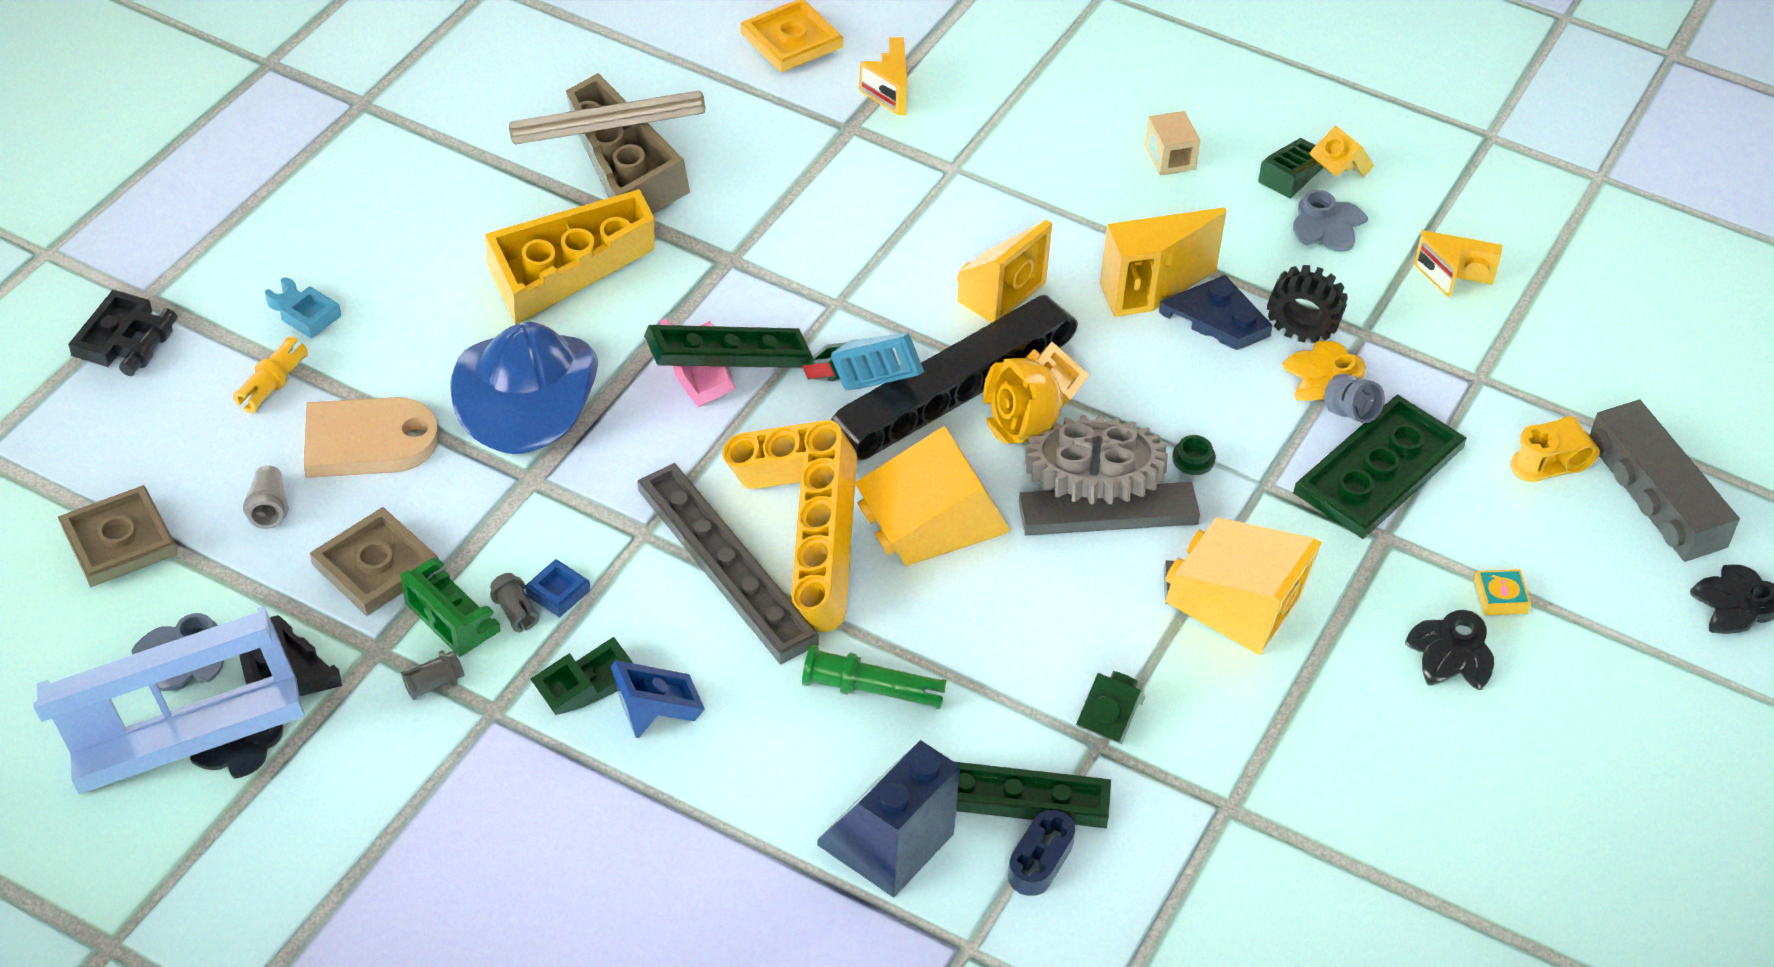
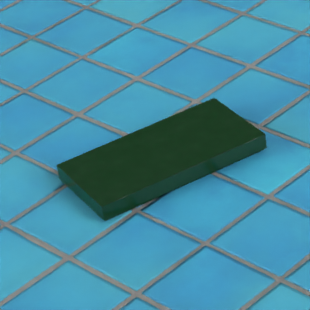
(1379, 466)

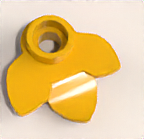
(1320, 367)

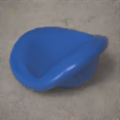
(522, 387)

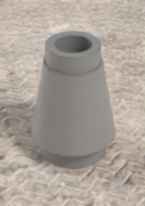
(266, 498)

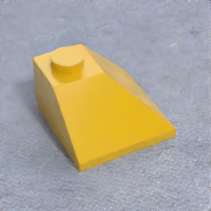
(1006, 273)

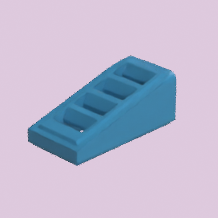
(873, 361)

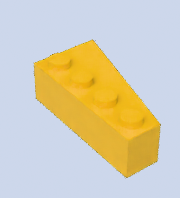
(567, 251)

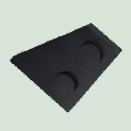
(310, 670)

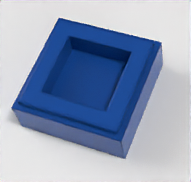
(557, 588)

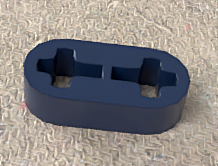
(1050, 856)

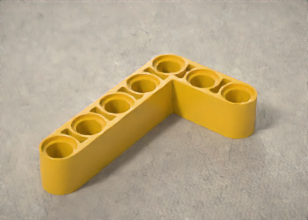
(826, 467)

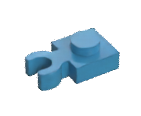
(305, 310)

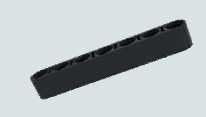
(951, 376)

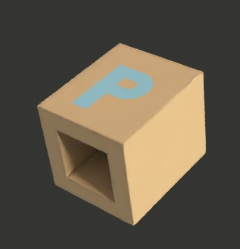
(1172, 142)

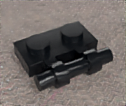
(112, 327)

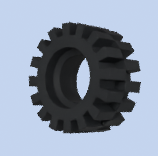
(1310, 287)

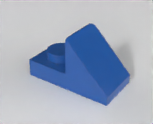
(654, 692)

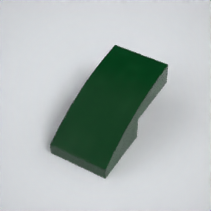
(579, 683)

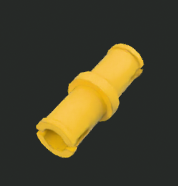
(270, 374)

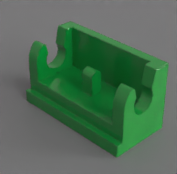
(447, 608)

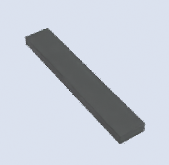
(728, 563)

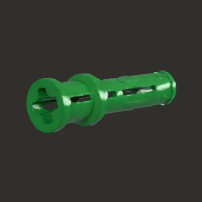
(851, 674)

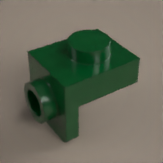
(1111, 706)

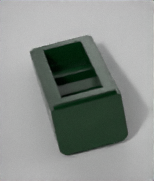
(1289, 168)

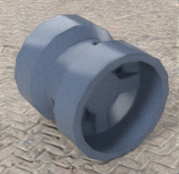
(1354, 397)

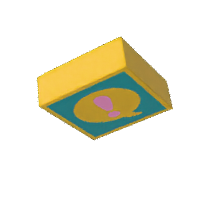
(1502, 592)

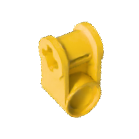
(1553, 450)

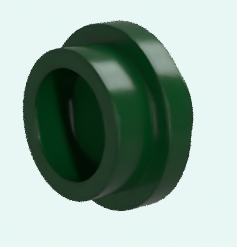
(1194, 455)

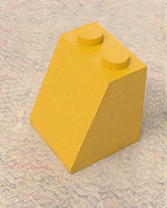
(929, 501)
(1242, 579)

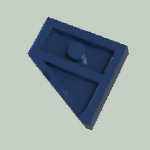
(1219, 312)

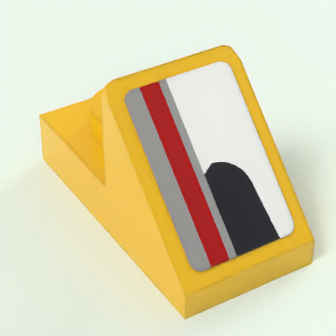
(887, 79)
(1451, 257)

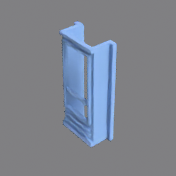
(108, 751)

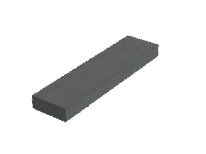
(1166, 506)

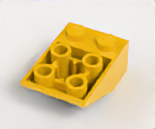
(1159, 258)

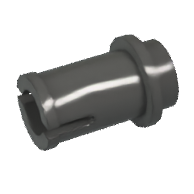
(509, 593)
(433, 674)

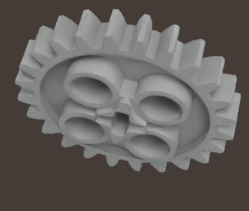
(1128, 459)

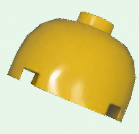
(1022, 399)

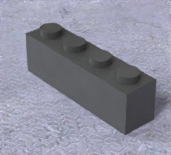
(1663, 481)

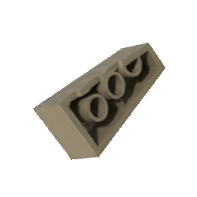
(629, 155)

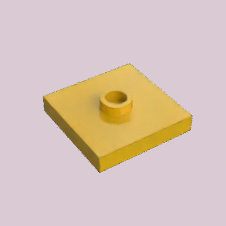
(791, 35)

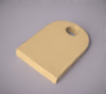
(367, 436)

